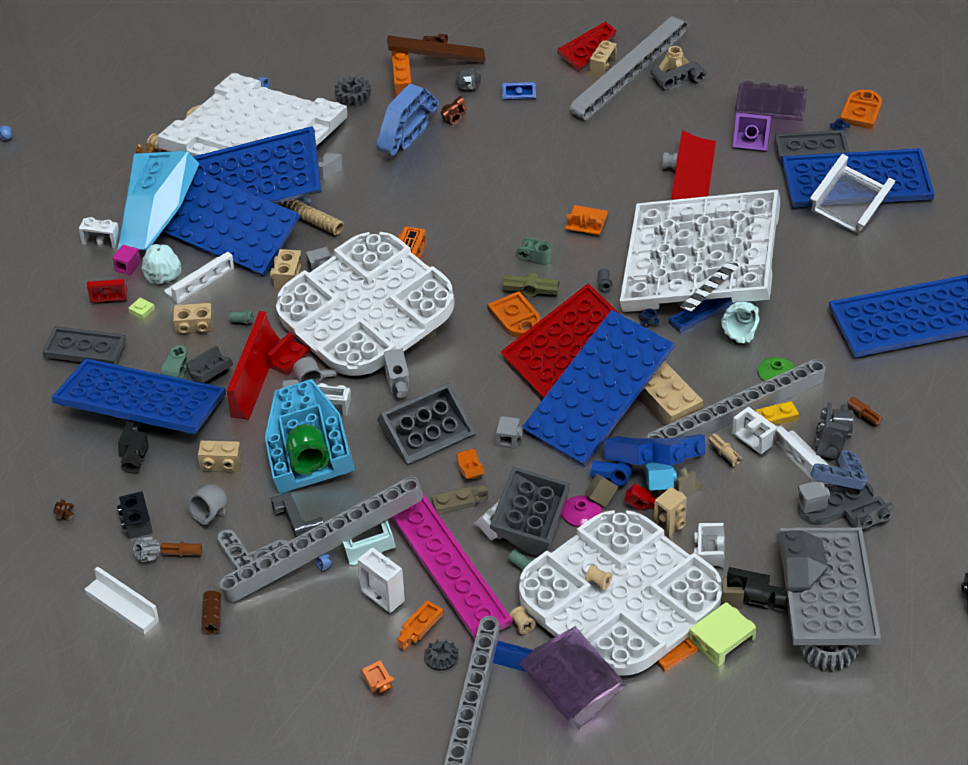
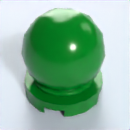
(307, 449)

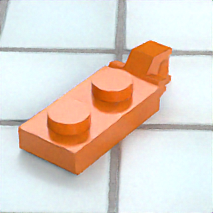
(419, 624)

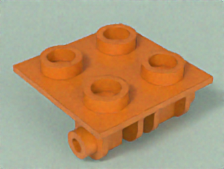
(586, 220)

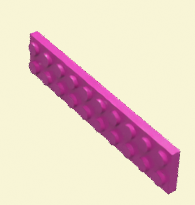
(450, 566)

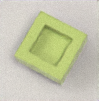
(141, 308)

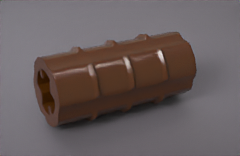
(211, 612)

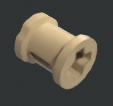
(599, 577)
(522, 620)

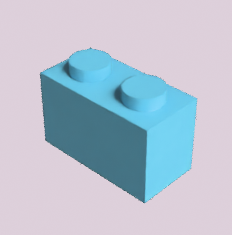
(659, 476)

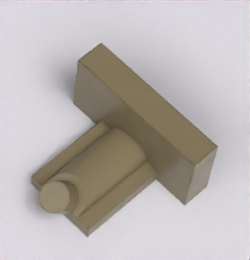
(687, 483)

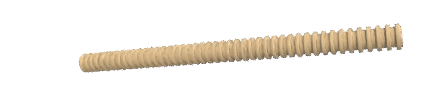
(306, 212)

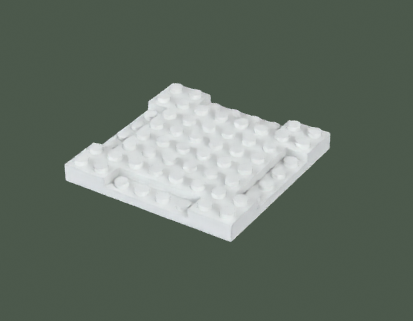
(246, 113)
(689, 239)

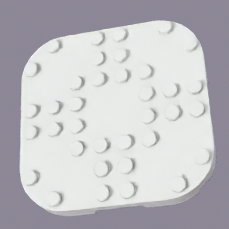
(365, 303)
(645, 609)

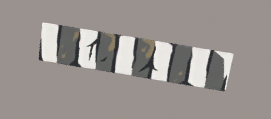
(711, 284)

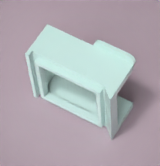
(380, 542)

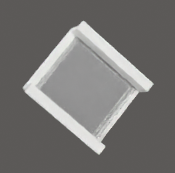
(848, 196)

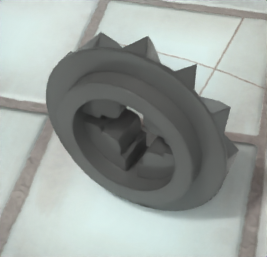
(447, 659)

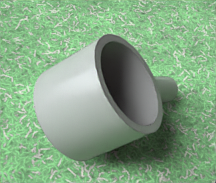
(308, 369)

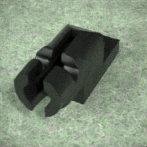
(132, 447)
(757, 588)

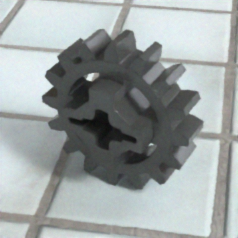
(352, 90)

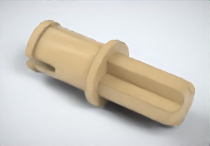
(725, 449)

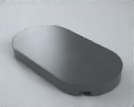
(840, 499)

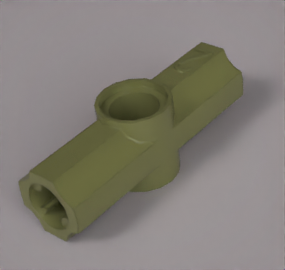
(530, 284)

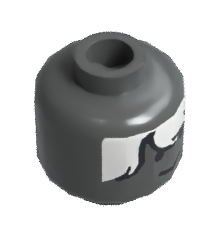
(468, 79)

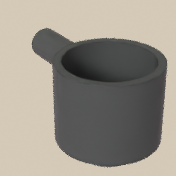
(843, 416)

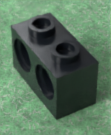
(135, 515)

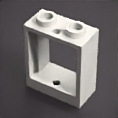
(381, 579)

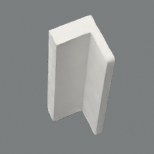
(200, 278)
(797, 450)
(122, 601)

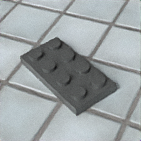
(811, 143)
(80, 344)

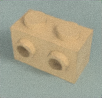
(220, 456)
(670, 511)

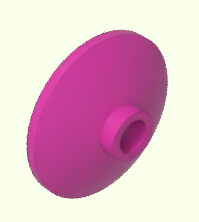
(580, 510)

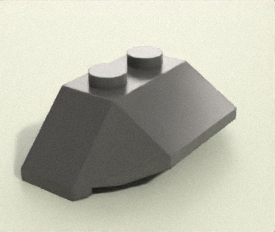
(802, 559)

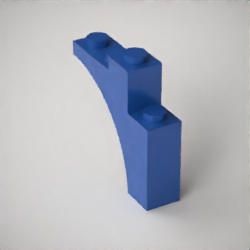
(658, 450)

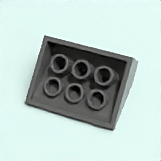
(426, 424)
(530, 510)

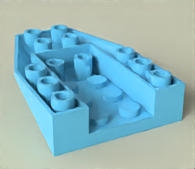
(154, 195)
(305, 405)

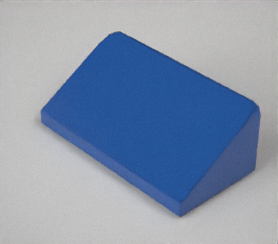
(519, 90)
(510, 655)

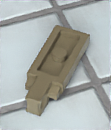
(459, 499)

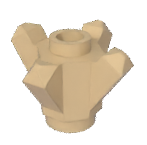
(673, 59)

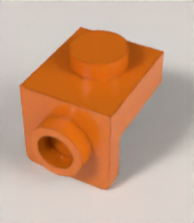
(469, 464)
(377, 677)

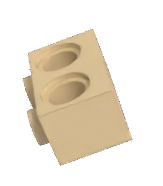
(286, 266)
(193, 318)

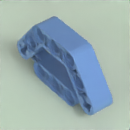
(402, 122)

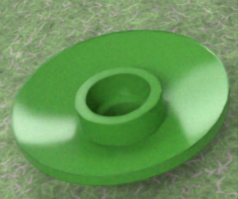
(773, 366)

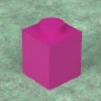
(126, 260)

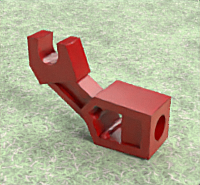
(639, 498)

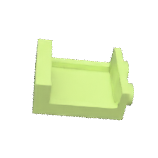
(721, 633)

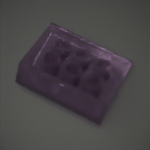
(772, 101)
(573, 676)

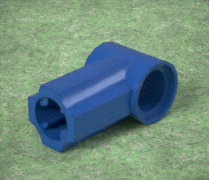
(610, 471)

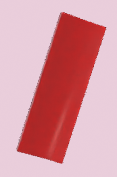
(693, 167)
(251, 368)

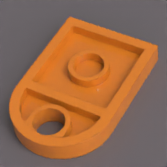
(861, 110)
(514, 313)

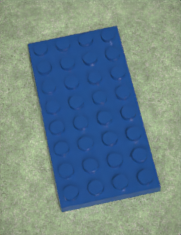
(904, 166)
(269, 168)
(232, 221)
(903, 316)
(598, 387)
(139, 396)

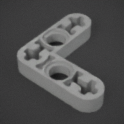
(237, 545)

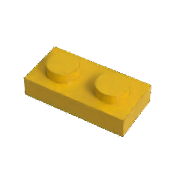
(780, 413)

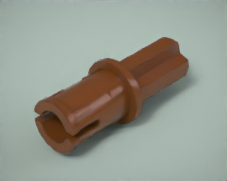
(864, 410)
(181, 549)

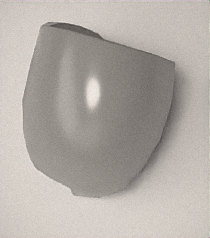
(207, 501)

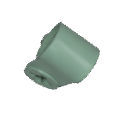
(536, 250)
(176, 362)

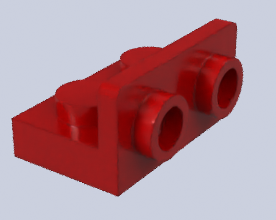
(107, 290)
(286, 354)

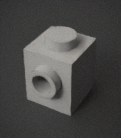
(508, 432)
(813, 496)

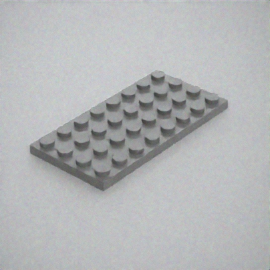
(842, 602)

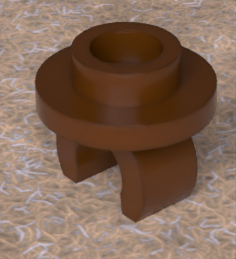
(63, 510)

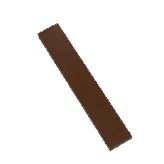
(435, 49)

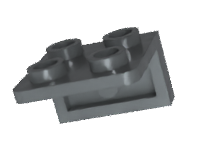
(831, 435)

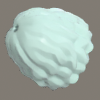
(160, 265)
(738, 323)

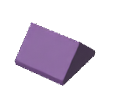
(751, 131)

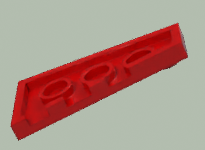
(582, 48)

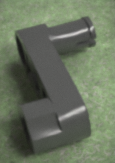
(679, 75)
(286, 503)

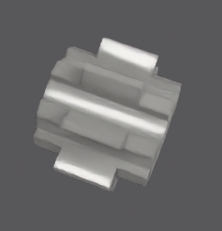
(146, 549)

